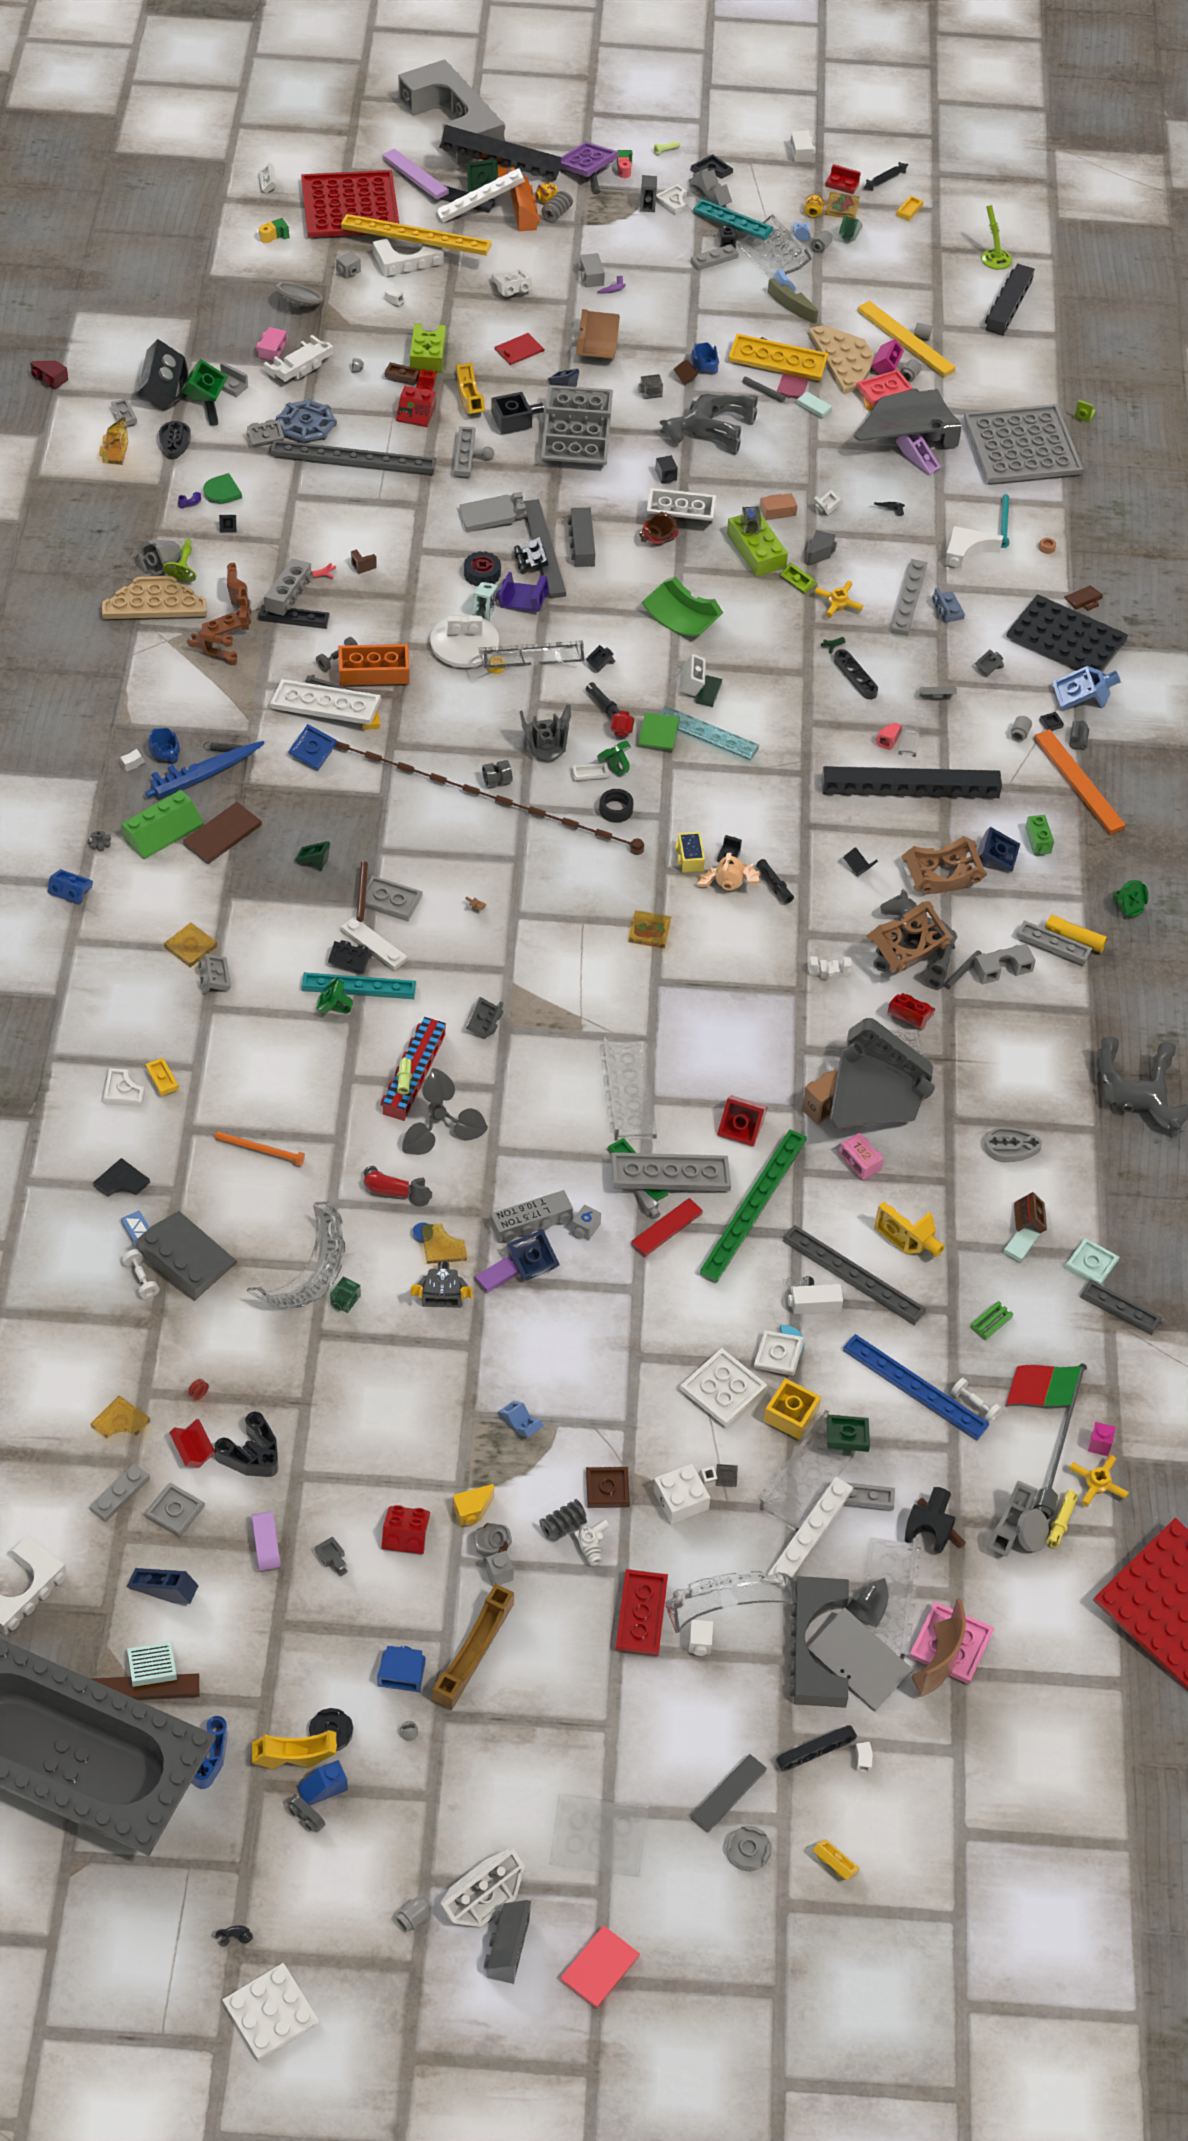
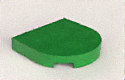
(221, 489)

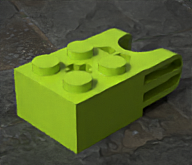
(428, 348)

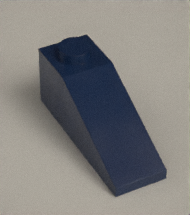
(164, 1584)

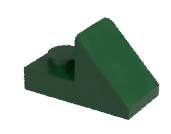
(314, 853)

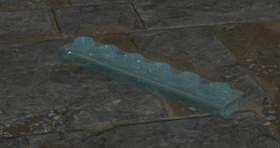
(713, 734)

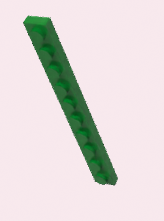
(753, 1206)

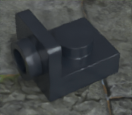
(600, 657)
(730, 845)

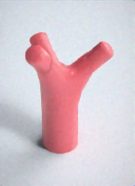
(324, 571)

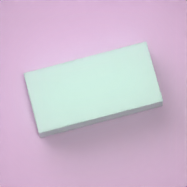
(814, 404)
(1022, 1243)

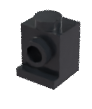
(727, 233)

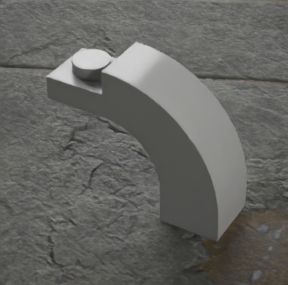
(1006, 1531)

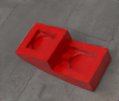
(426, 379)

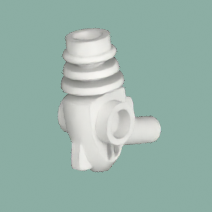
(589, 1541)

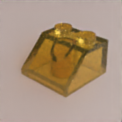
(115, 443)

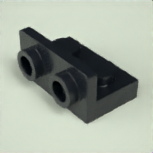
(349, 956)

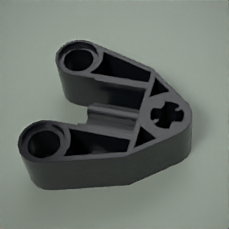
(255, 1460)

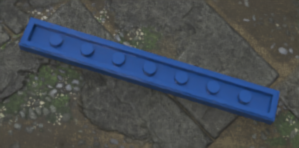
(916, 1387)

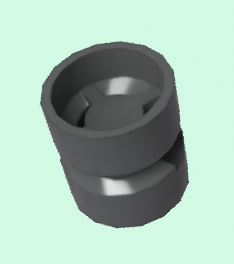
(497, 773)

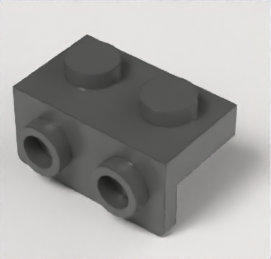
(484, 1018)

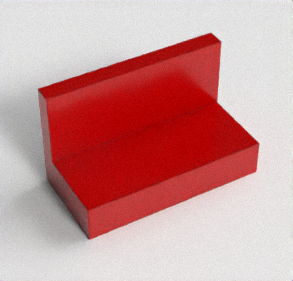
(192, 1444)

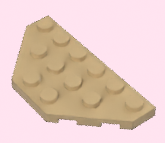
(848, 356)
(154, 599)

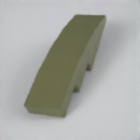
(793, 302)

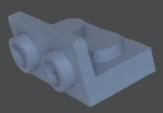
(947, 606)

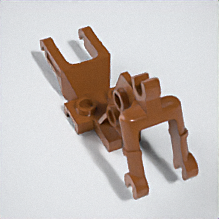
(213, 629)

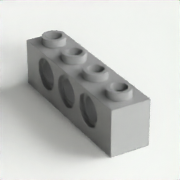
(288, 587)

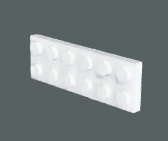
(325, 701)

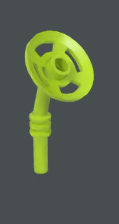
(997, 251)
(181, 567)

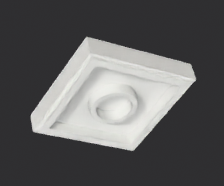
(779, 1353)

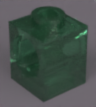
(345, 1294)

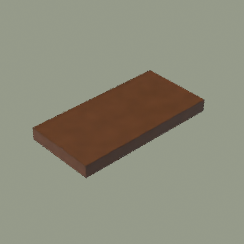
(222, 832)

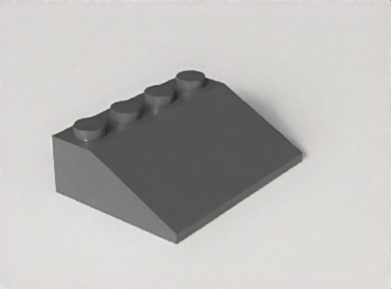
(185, 1254)

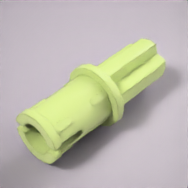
(404, 1076)

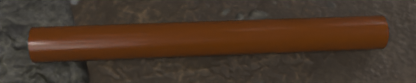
(362, 891)

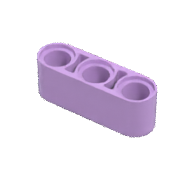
(265, 1541)

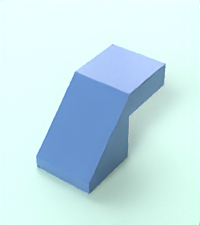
(519, 1419)

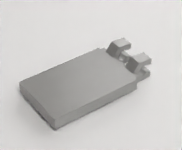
(493, 511)

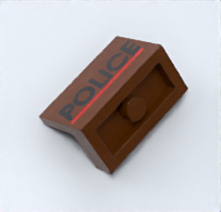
(1030, 1211)

